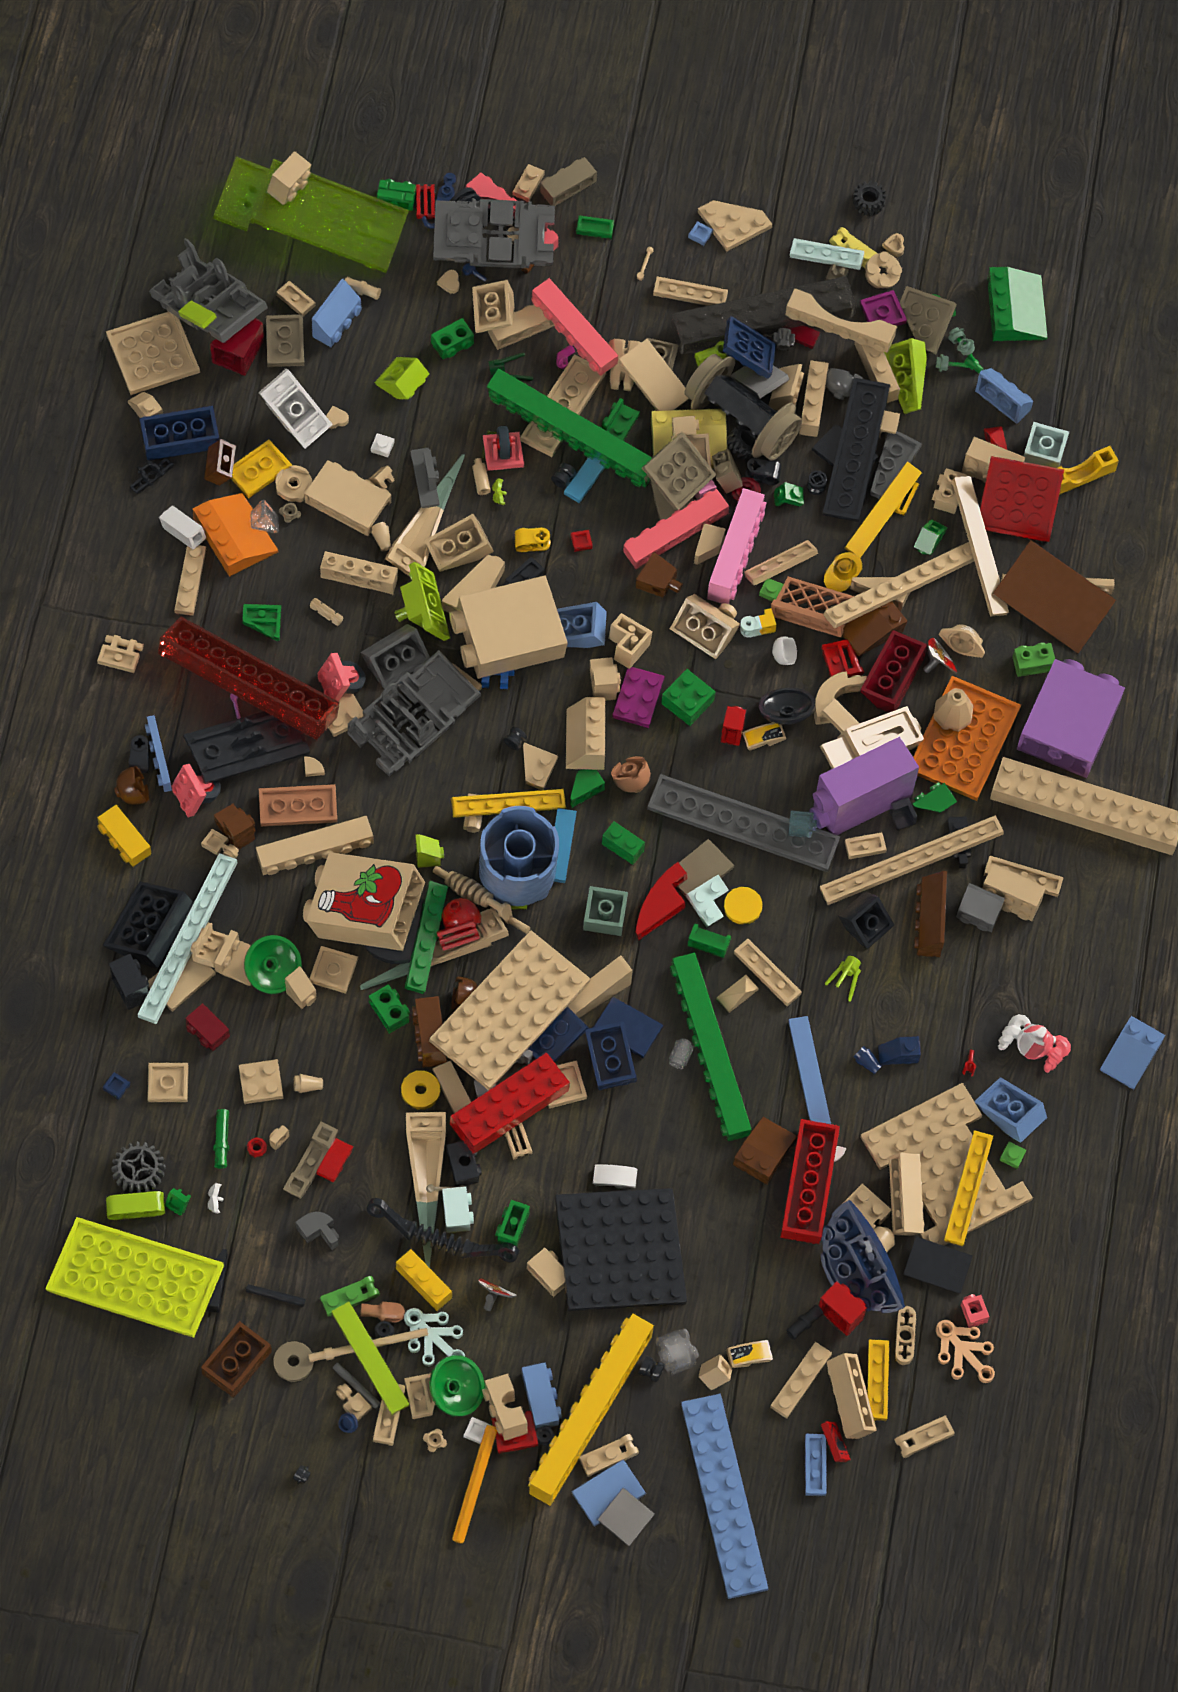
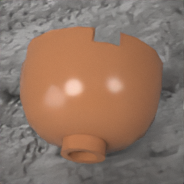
(631, 775)

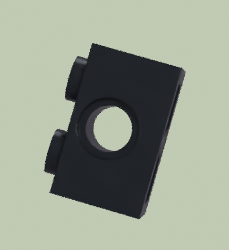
(463, 1174)

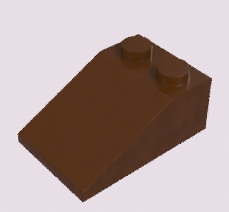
(874, 628)
(764, 1150)

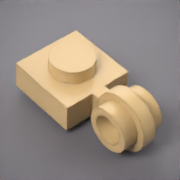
(217, 842)
(356, 1405)

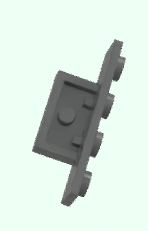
(426, 477)

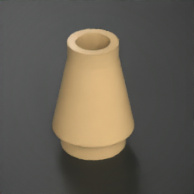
(381, 535)
(307, 1083)

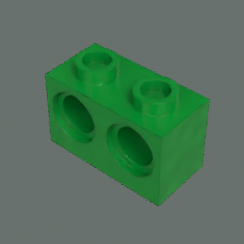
(450, 336)
(385, 1010)

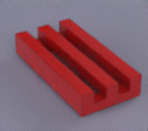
(425, 188)
(461, 941)

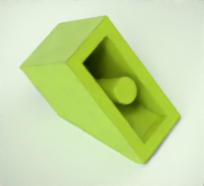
(428, 851)

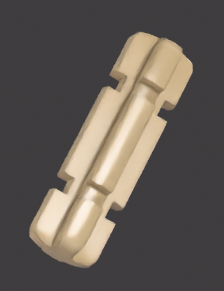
(326, 611)

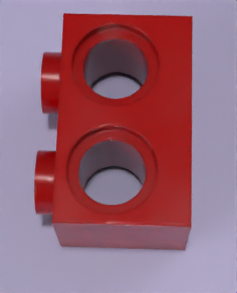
(733, 725)

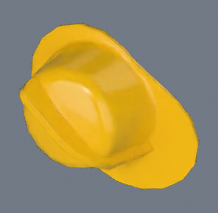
(842, 570)

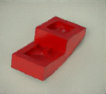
(334, 1160)

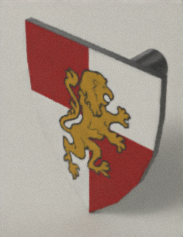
(937, 655)
(494, 1292)

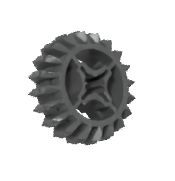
(152, 1173)

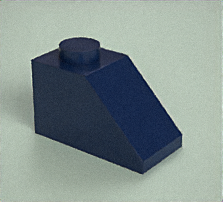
(900, 1051)

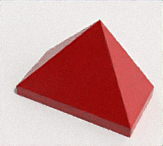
(995, 436)

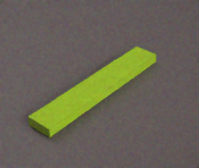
(370, 1358)

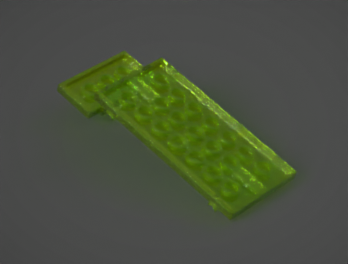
(319, 214)

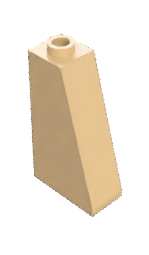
(481, 578)
(602, 986)

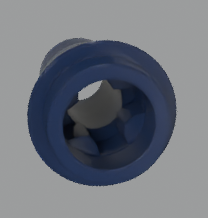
(866, 1059)

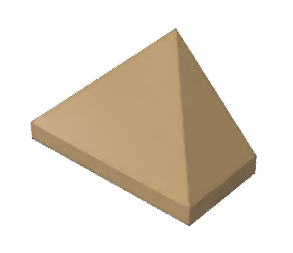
(737, 993)

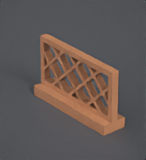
(807, 616)

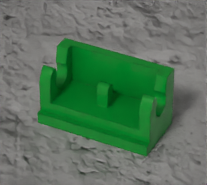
(709, 941)

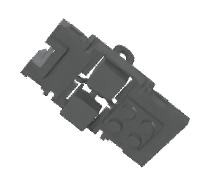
(460, 233)
(230, 302)
(438, 689)

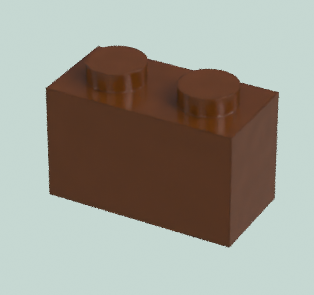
(220, 462)

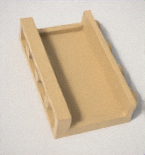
(347, 497)

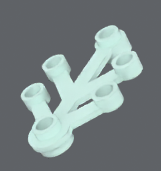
(433, 1334)

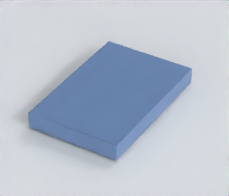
(601, 1490)

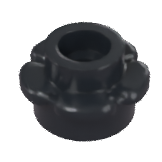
(383, 1325)
(548, 1432)
(302, 1474)

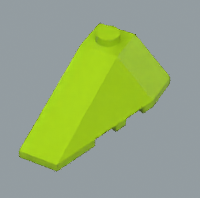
(908, 366)

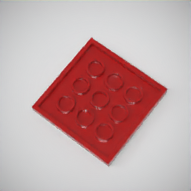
(1020, 498)

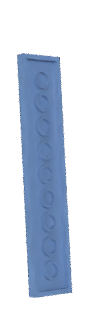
(724, 1496)

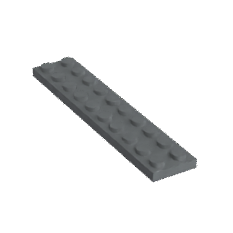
(741, 822)

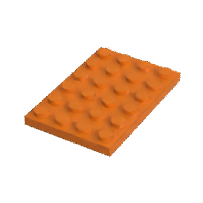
(967, 756)

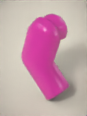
(562, 356)

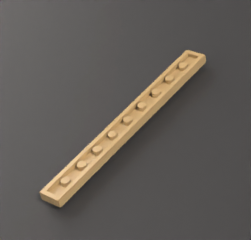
(899, 585)
(911, 860)

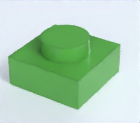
(771, 589)
(1013, 1155)

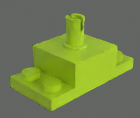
(423, 602)

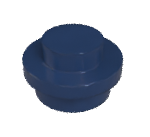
(348, 1423)

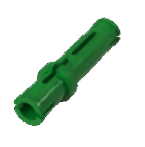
(221, 1145)

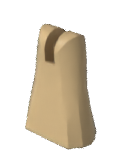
(617, 372)

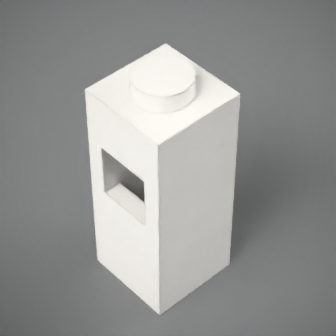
(182, 527)

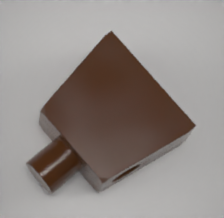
(658, 577)

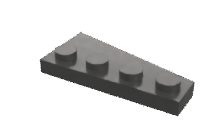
(896, 452)

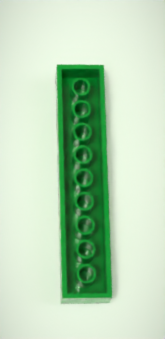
(569, 427)

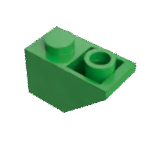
(936, 800)

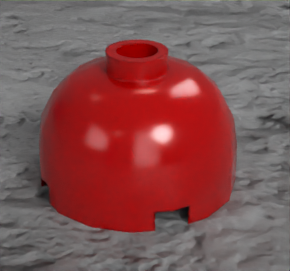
(459, 912)

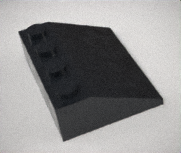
(149, 923)

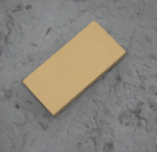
(654, 377)

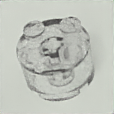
(677, 1351)

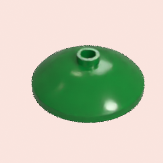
(284, 960)
(466, 1385)

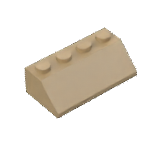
(586, 734)

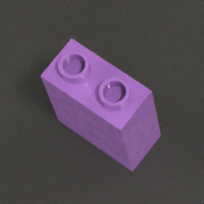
(1071, 717)
(864, 787)

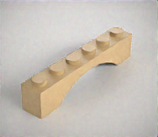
(873, 334)

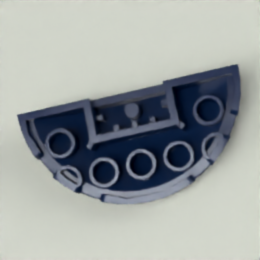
(859, 1260)

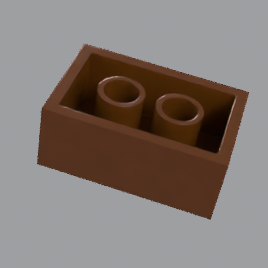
(427, 1020)
(236, 1359)

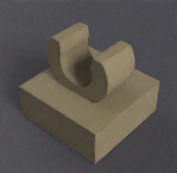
(836, 271)

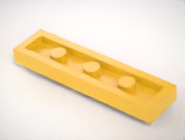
(878, 1378)

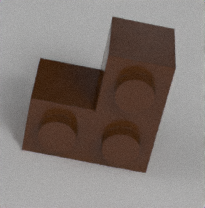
(235, 825)

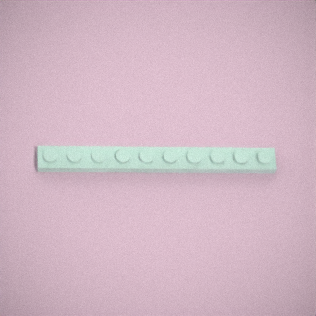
(180, 950)

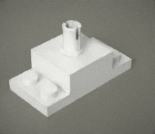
(295, 408)

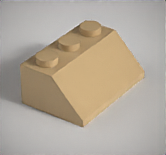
(704, 626)

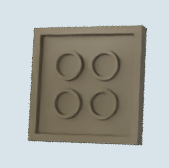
(679, 471)

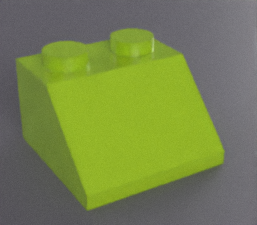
(403, 377)

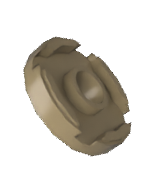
(290, 1350)

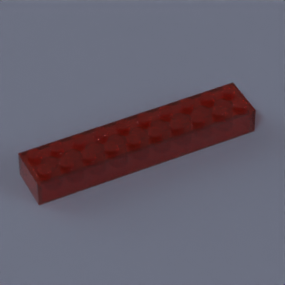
(248, 677)

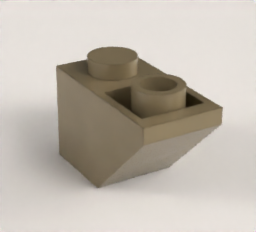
(726, 471)

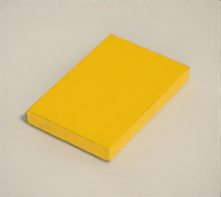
(259, 468)

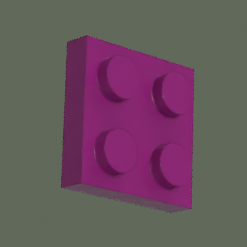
(884, 308)

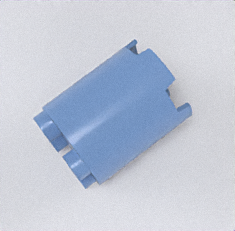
(518, 856)

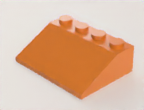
(230, 535)

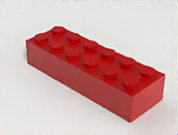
(509, 1103)
(810, 1181)

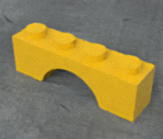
(1096, 466)

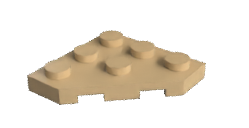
(733, 223)

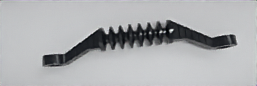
(467, 1249)

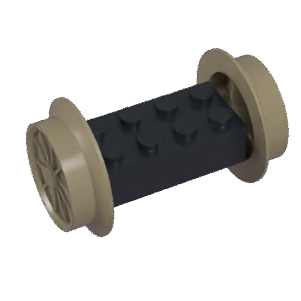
(713, 384)

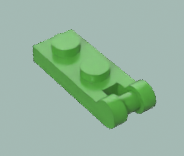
(350, 1293)

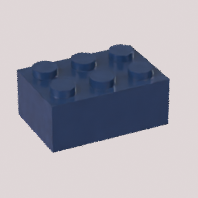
(611, 1055)

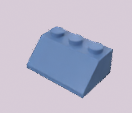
(336, 314)
(1003, 395)

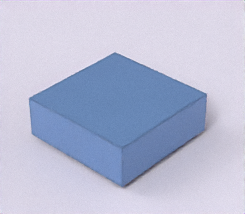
(700, 233)

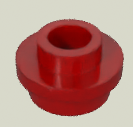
(256, 1142)

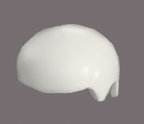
(785, 651)

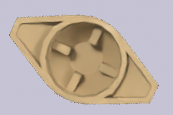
(963, 640)

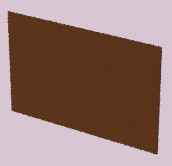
(1054, 596)

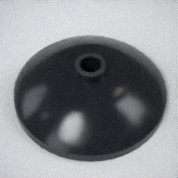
(787, 706)

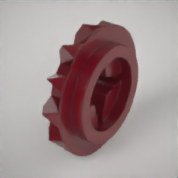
(748, 483)

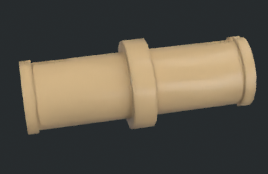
(363, 288)

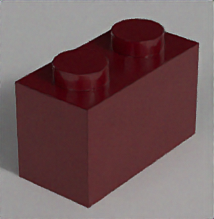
(207, 1027)

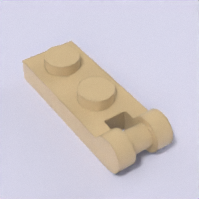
(925, 1436)
(608, 1455)

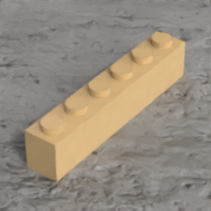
(314, 845)

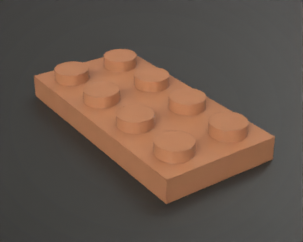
(298, 805)

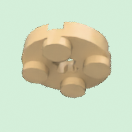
(885, 261)
(288, 475)

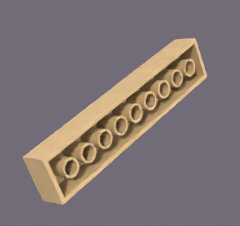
(1086, 806)

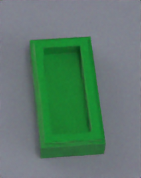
(595, 227)

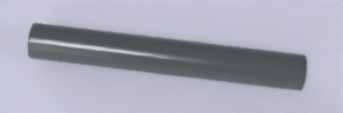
(356, 1385)

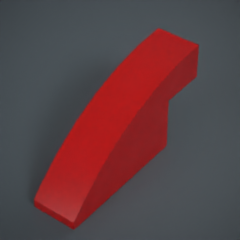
(662, 901)

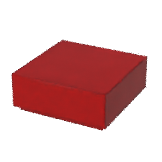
(581, 540)

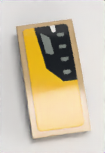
(764, 734)
(749, 1353)

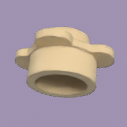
(436, 1434)

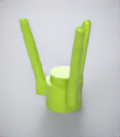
(848, 967)

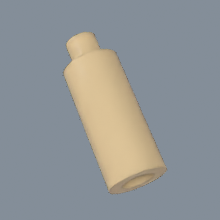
(481, 477)

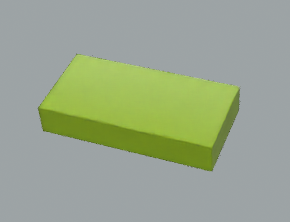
(197, 314)

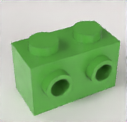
(1033, 659)

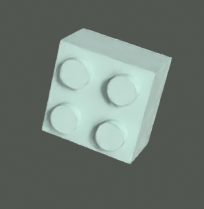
(1045, 445)

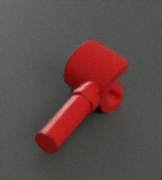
(970, 1066)

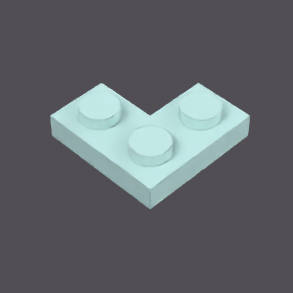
(702, 900)

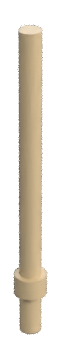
(330, 1353)

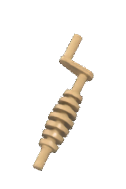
(473, 891)

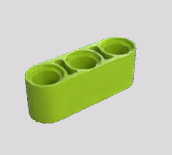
(135, 1205)

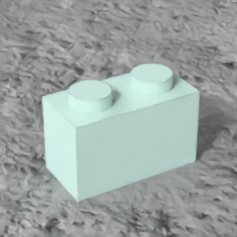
(457, 1210)

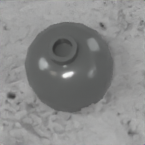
(840, 382)

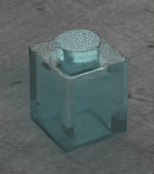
(801, 824)

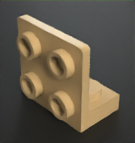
(231, 958)

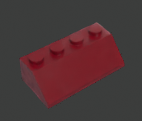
(894, 671)

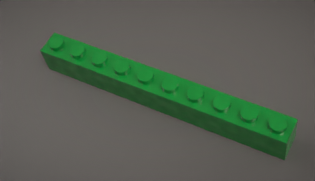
(711, 1047)

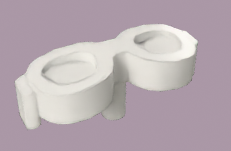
(213, 1202)

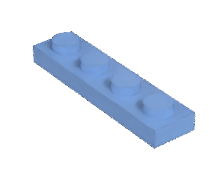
(159, 760)

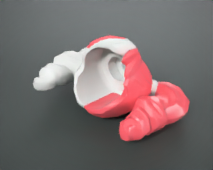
(1035, 1041)

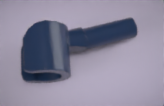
(467, 270)

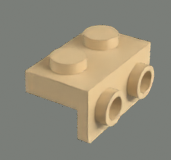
(207, 946)

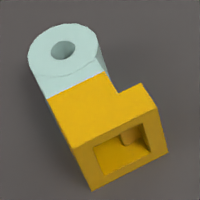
(758, 625)

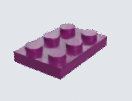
(638, 697)

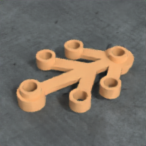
(963, 1348)

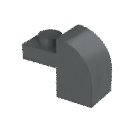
(318, 1224)

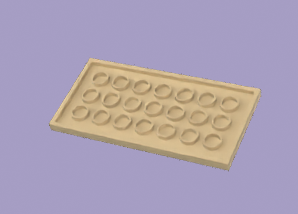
(509, 1010)

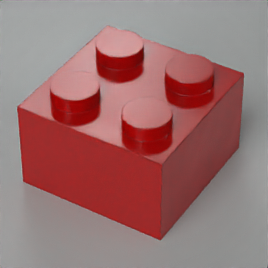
(842, 1308)

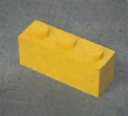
(123, 836)
(423, 1280)

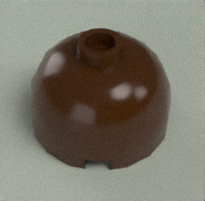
(131, 787)
(462, 992)

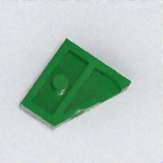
(263, 619)

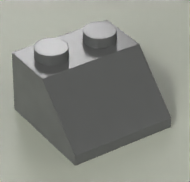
(980, 908)

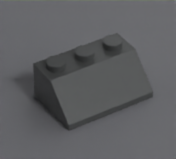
(395, 655)

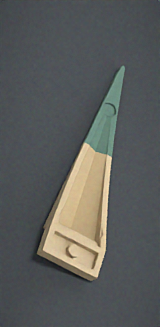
(410, 544)
(489, 930)
(426, 1148)

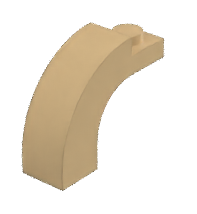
(833, 688)

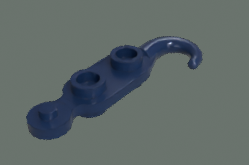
(445, 193)

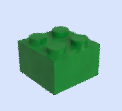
(688, 697)

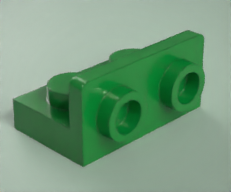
(620, 420)

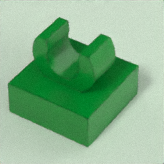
(177, 1201)

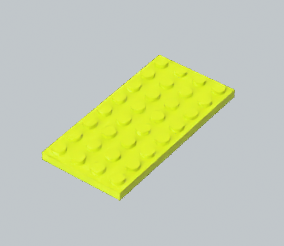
(135, 1277)

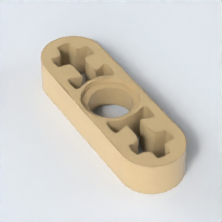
(911, 1322)

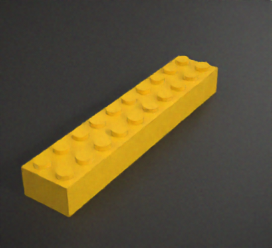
(591, 1409)

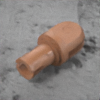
(385, 1312)

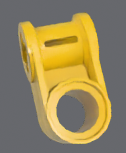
(529, 539)

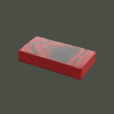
(835, 1442)

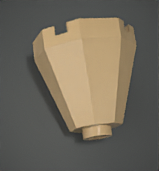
(953, 710)

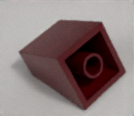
(240, 349)

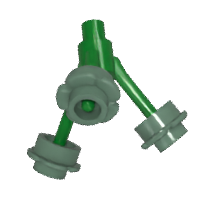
(965, 346)

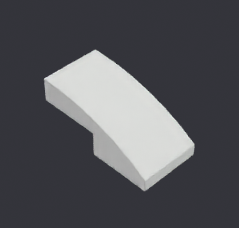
(615, 1176)

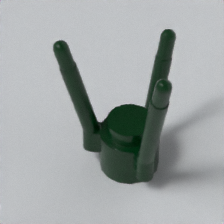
(495, 364)

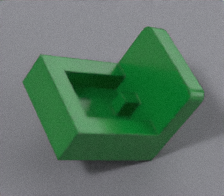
(789, 494)

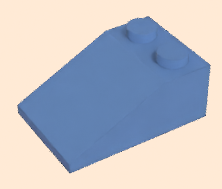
(584, 625)
(1132, 1052)
(1011, 1109)

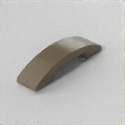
(311, 1160)

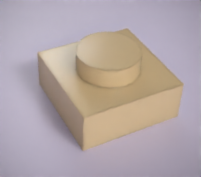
(278, 1137)

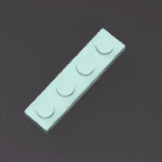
(827, 254)

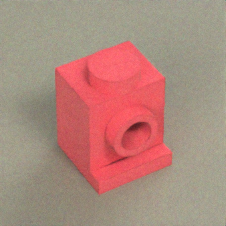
(977, 1303)

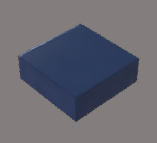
(116, 1085)

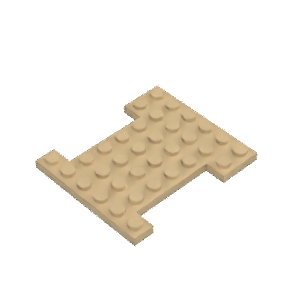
(943, 1140)

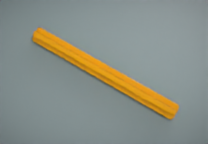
(474, 1484)

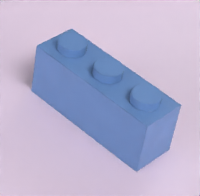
(541, 1395)

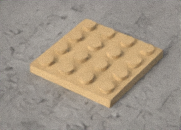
(152, 352)

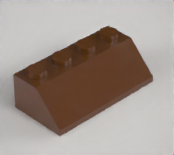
(931, 914)

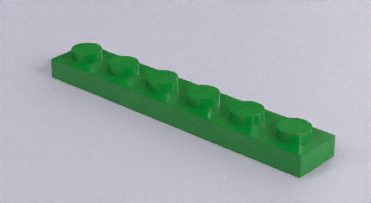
(426, 937)

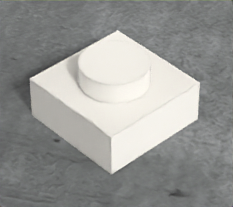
(382, 445)
(475, 1430)

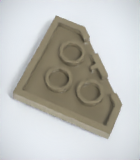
(927, 316)

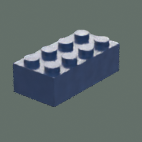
(179, 432)

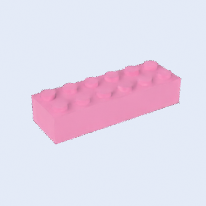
(736, 547)

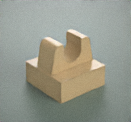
(380, 476)

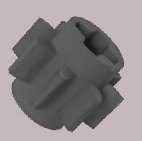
(784, 339)

